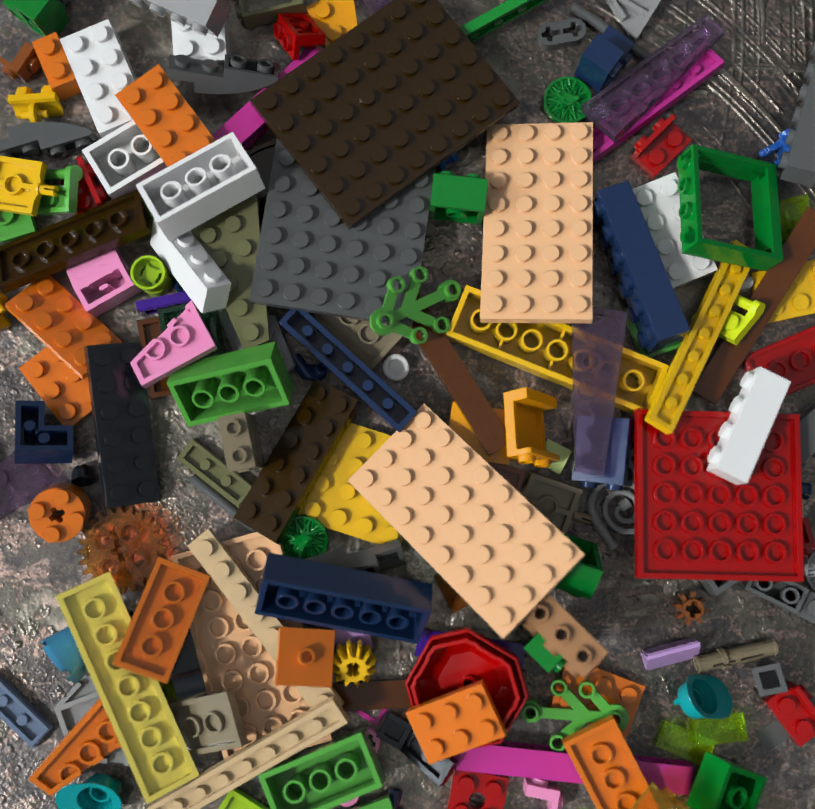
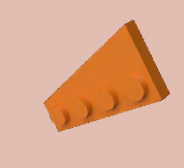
(81, 748)

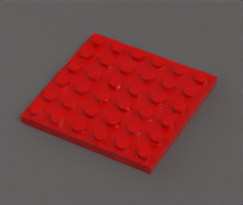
(706, 526)

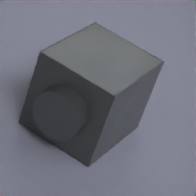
(769, 679)

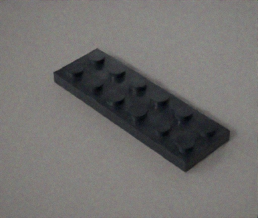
(121, 426)

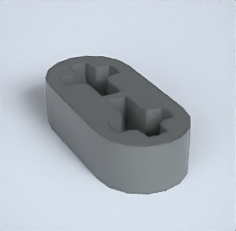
(560, 33)

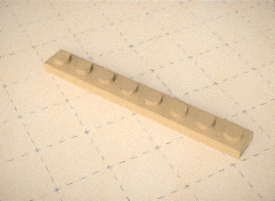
(243, 597)
(256, 757)

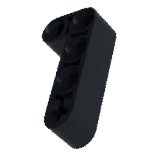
(187, 672)

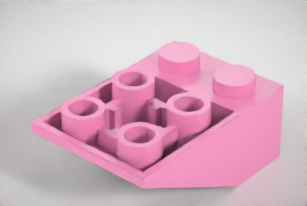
(102, 282)

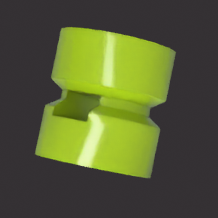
(151, 276)

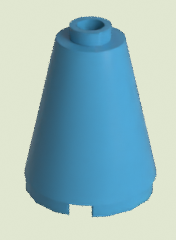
(65, 654)

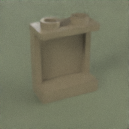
(241, 442)

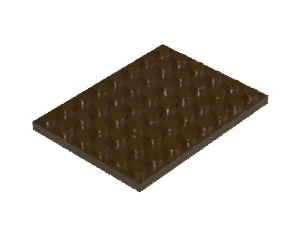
(384, 105)

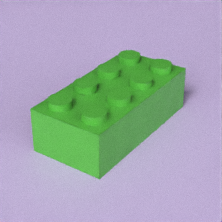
(231, 384)
(325, 774)

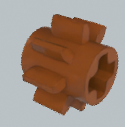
(689, 600)

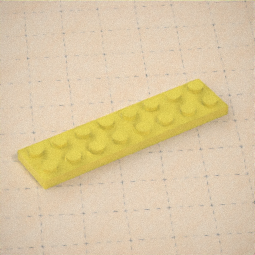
(130, 700)

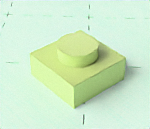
(564, 453)

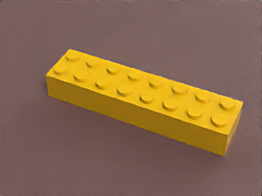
(547, 352)

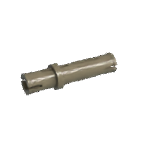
(725, 658)

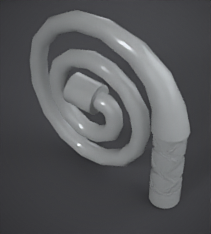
(622, 506)

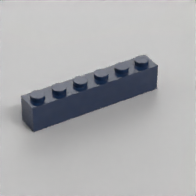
(348, 368)

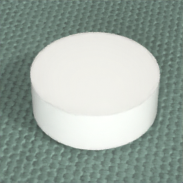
(396, 367)

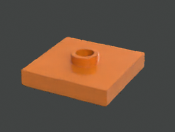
(304, 657)

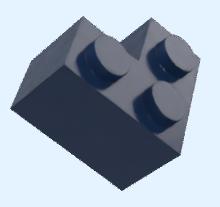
(604, 59)
(40, 442)

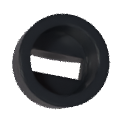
(82, 475)

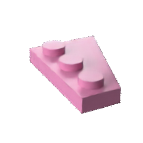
(175, 348)

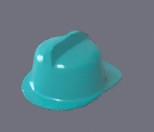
(704, 698)
(96, 792)

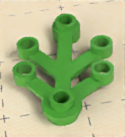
(412, 308)
(577, 714)

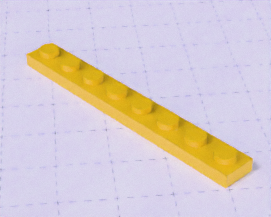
(696, 346)

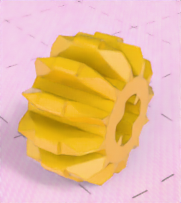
(353, 662)

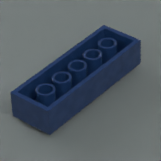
(638, 268)
(344, 598)

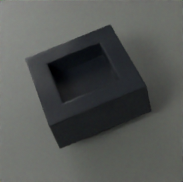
(394, 730)

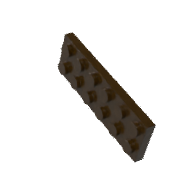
(73, 241)
(297, 461)

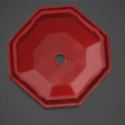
(464, 655)

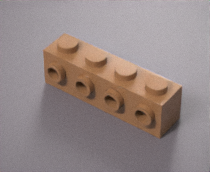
(565, 637)

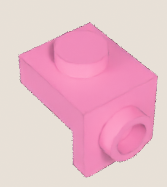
(544, 790)

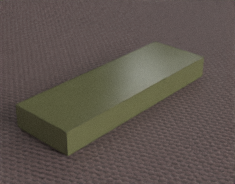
(215, 472)

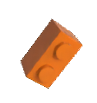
(56, 66)

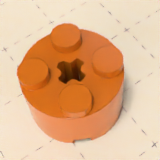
(55, 527)

